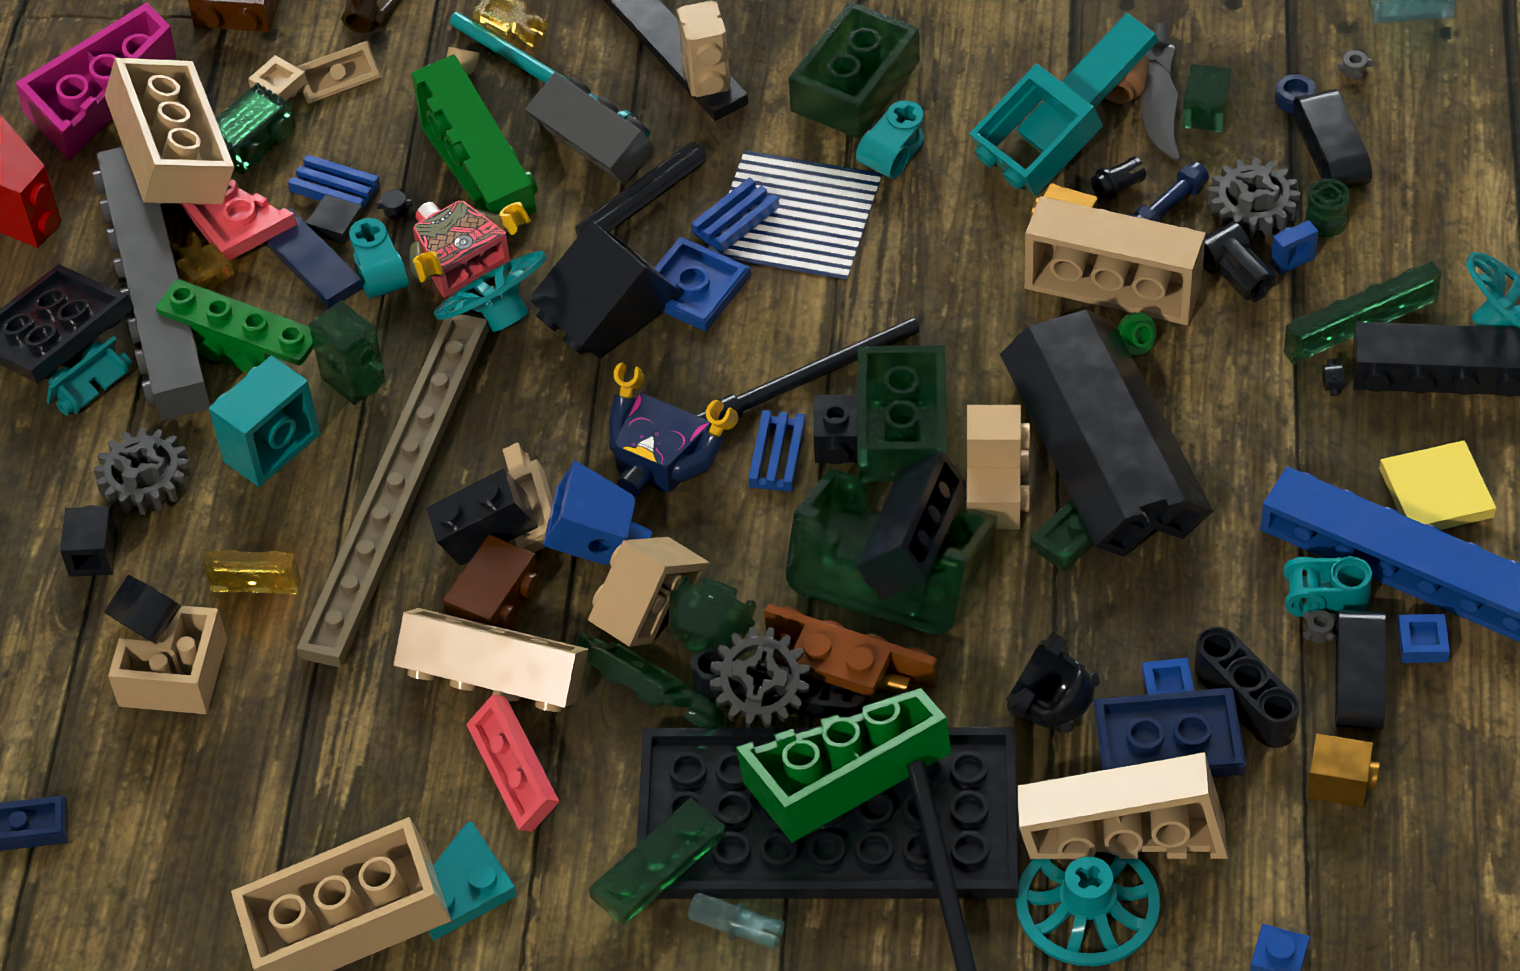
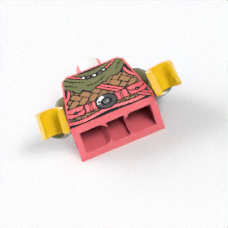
(461, 242)

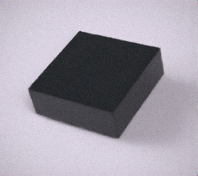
(334, 218)

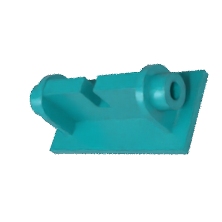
(98, 364)

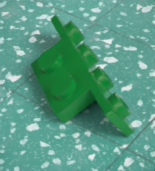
(235, 330)

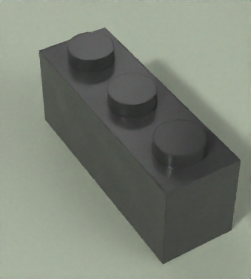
(591, 126)

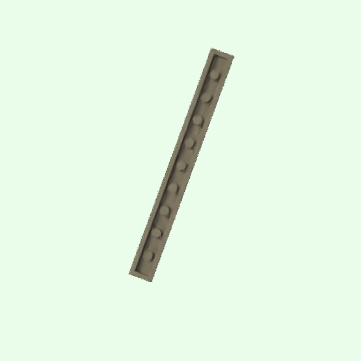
(392, 491)

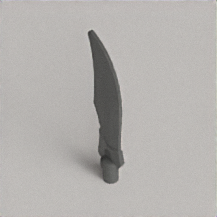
(1160, 95)

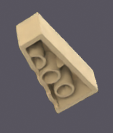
(1125, 811)

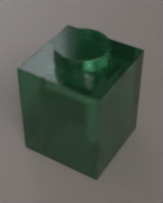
(1206, 97)

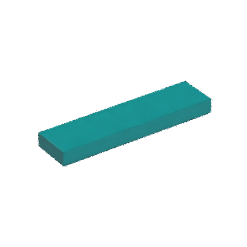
(1092, 77)

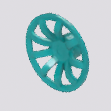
(499, 305)
(1497, 309)
(1088, 894)

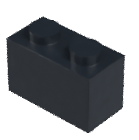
(485, 508)

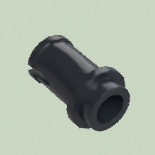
(1110, 181)

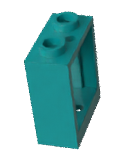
(1013, 108)

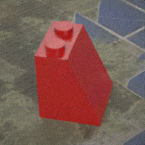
(26, 194)

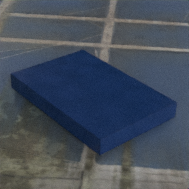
(1170, 726)

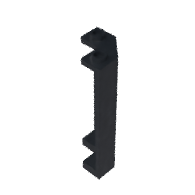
(1104, 431)

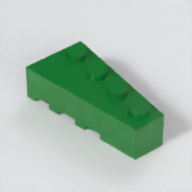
(469, 138)
(844, 762)

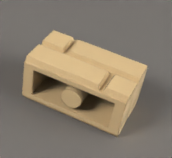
(704, 48)

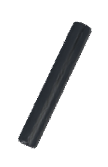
(646, 188)

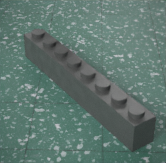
(149, 269)

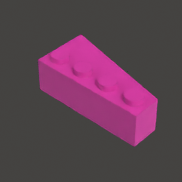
(68, 93)

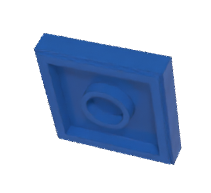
(705, 279)

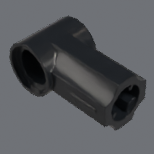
(1231, 255)

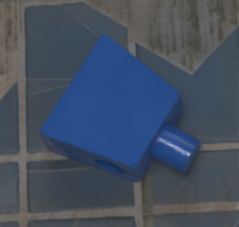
(591, 516)

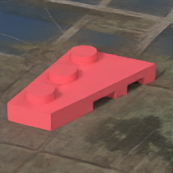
(239, 222)

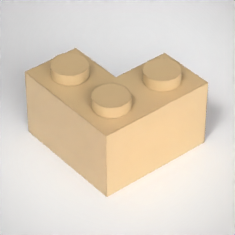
(997, 462)
(639, 587)
(175, 672)

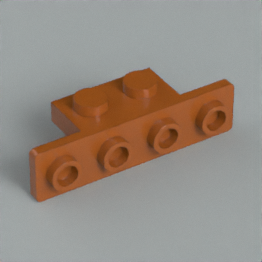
(848, 656)

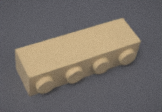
(490, 658)

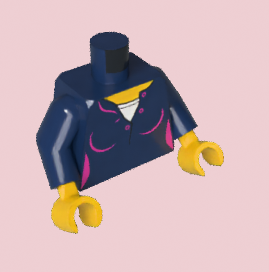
(659, 441)

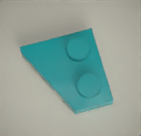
(470, 880)

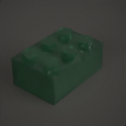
(854, 69)
(899, 408)

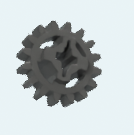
(1254, 197)
(142, 471)
(777, 681)

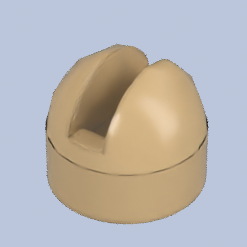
(467, 58)

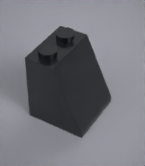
(601, 292)

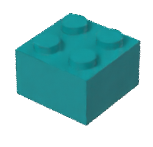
(264, 420)

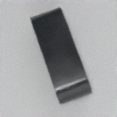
(1332, 138)
(142, 609)
(1239, 668)
(1360, 669)

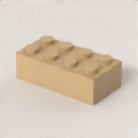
(168, 131)
(1114, 260)
(342, 903)

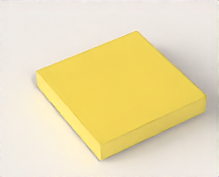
(1438, 486)

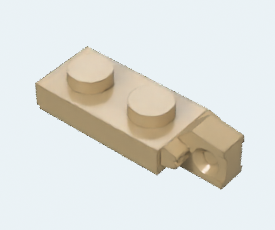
(533, 480)

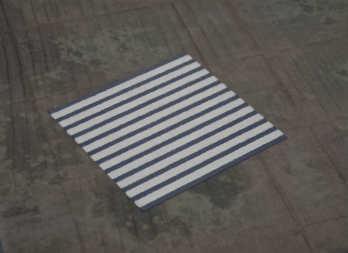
(817, 217)

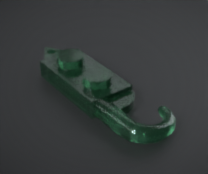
(650, 682)

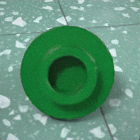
(1137, 332)

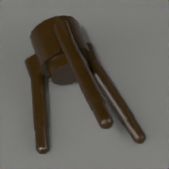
(362, 14)

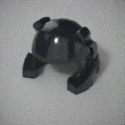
(1052, 687)

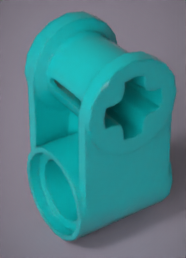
(893, 139)
(376, 258)
(1327, 584)

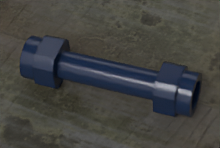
(1189, 181)

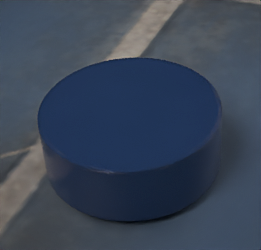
(1291, 87)

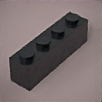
(1436, 358)
(911, 525)

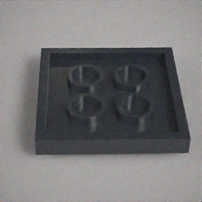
(56, 321)

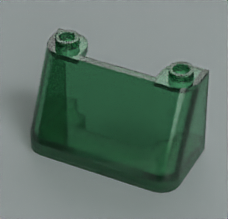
(832, 534)

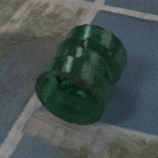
(1328, 206)

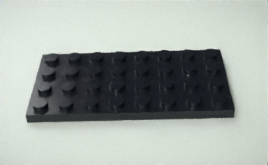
(859, 855)

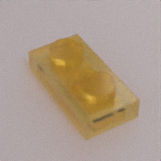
(252, 571)

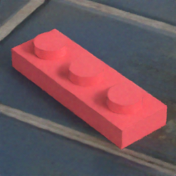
(512, 763)

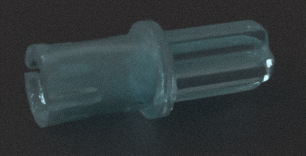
(735, 920)

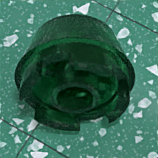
(708, 614)

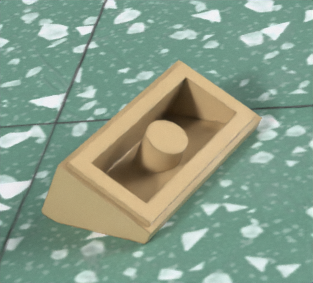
(339, 72)

